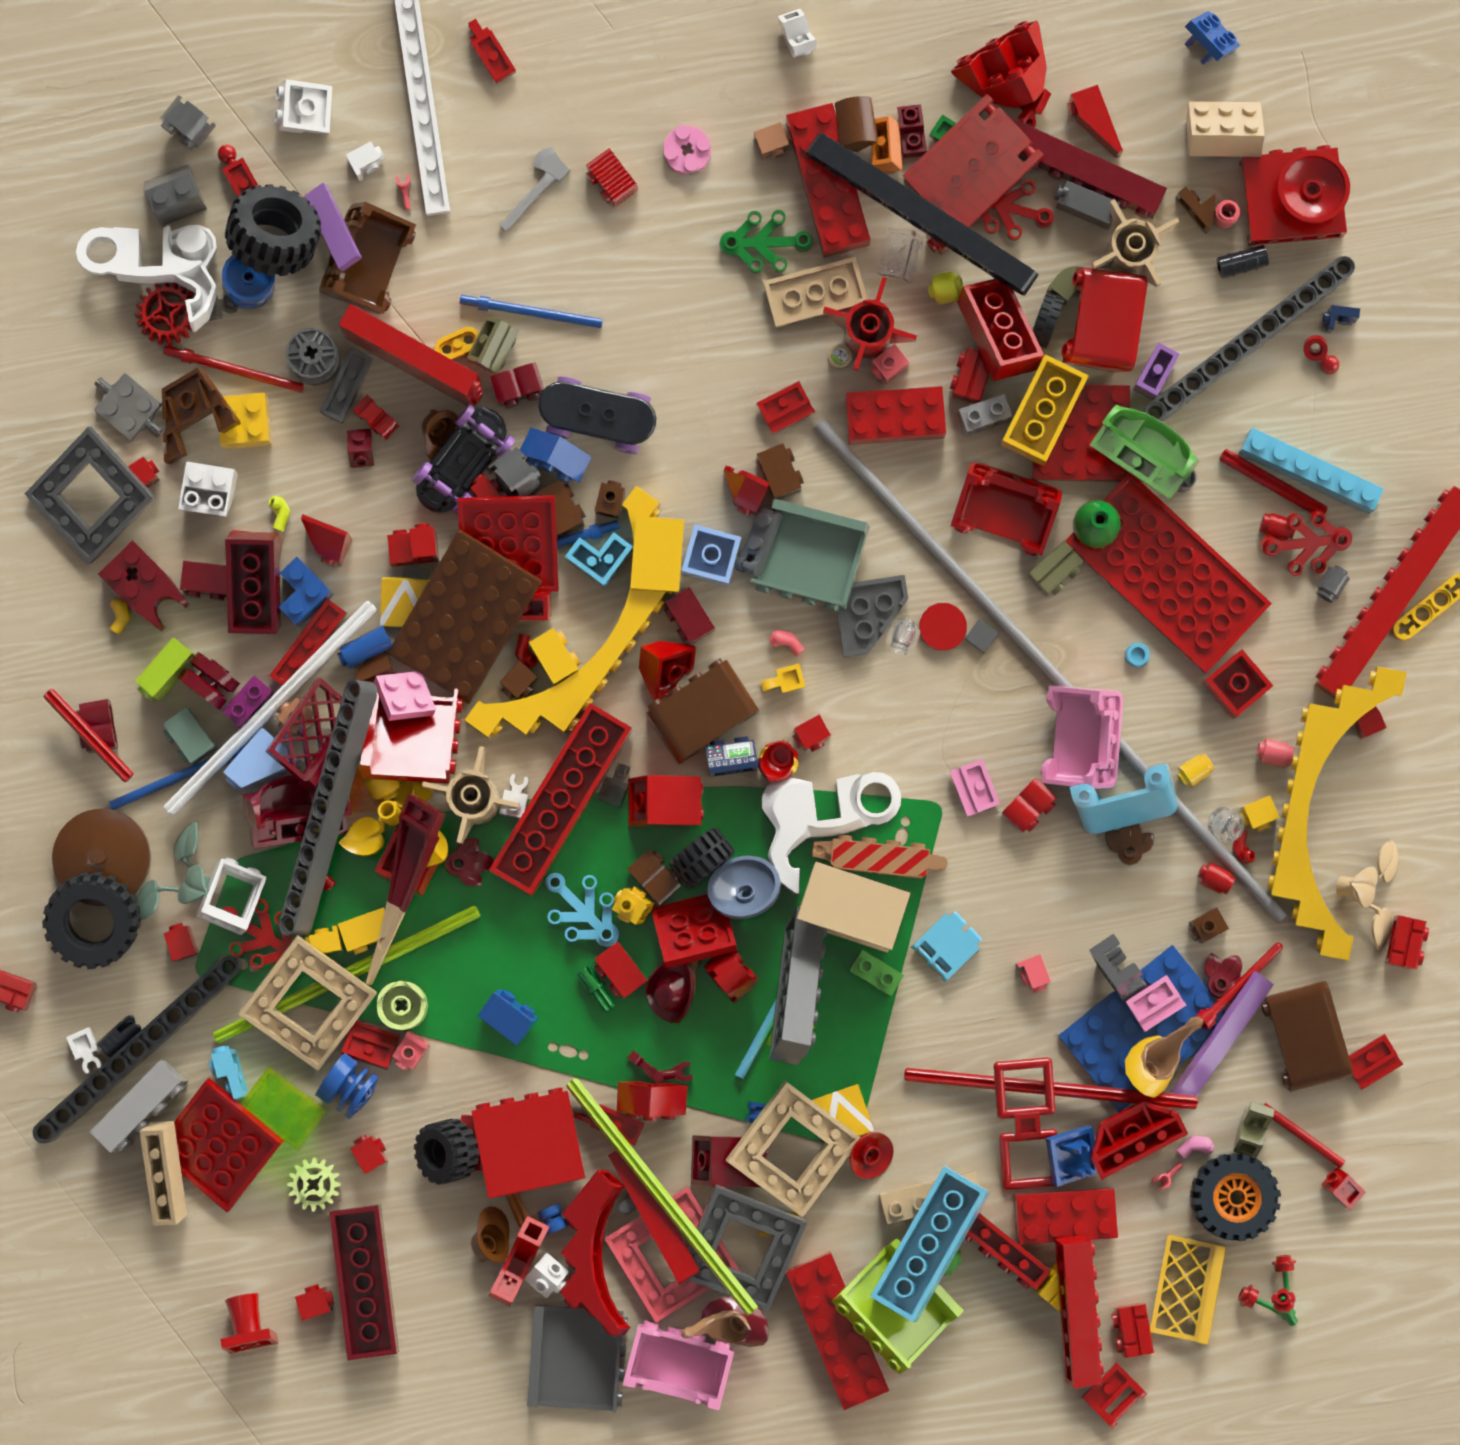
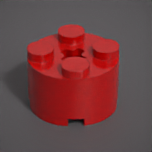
(730, 975)

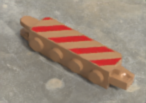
(878, 858)

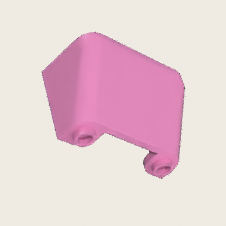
(1084, 737)

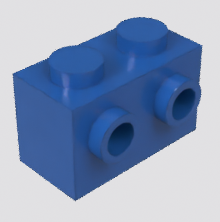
(508, 1016)

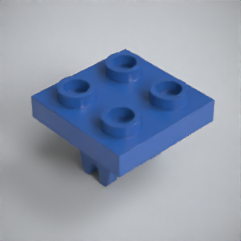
(1212, 36)
(1071, 1155)

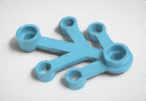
(585, 912)

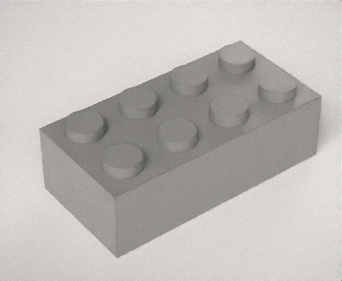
(139, 1106)

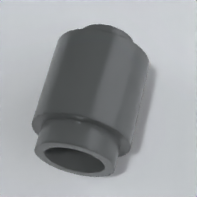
(1332, 583)

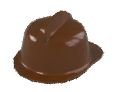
(436, 429)
(492, 1236)

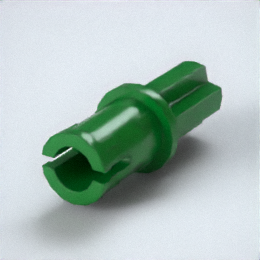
(596, 989)

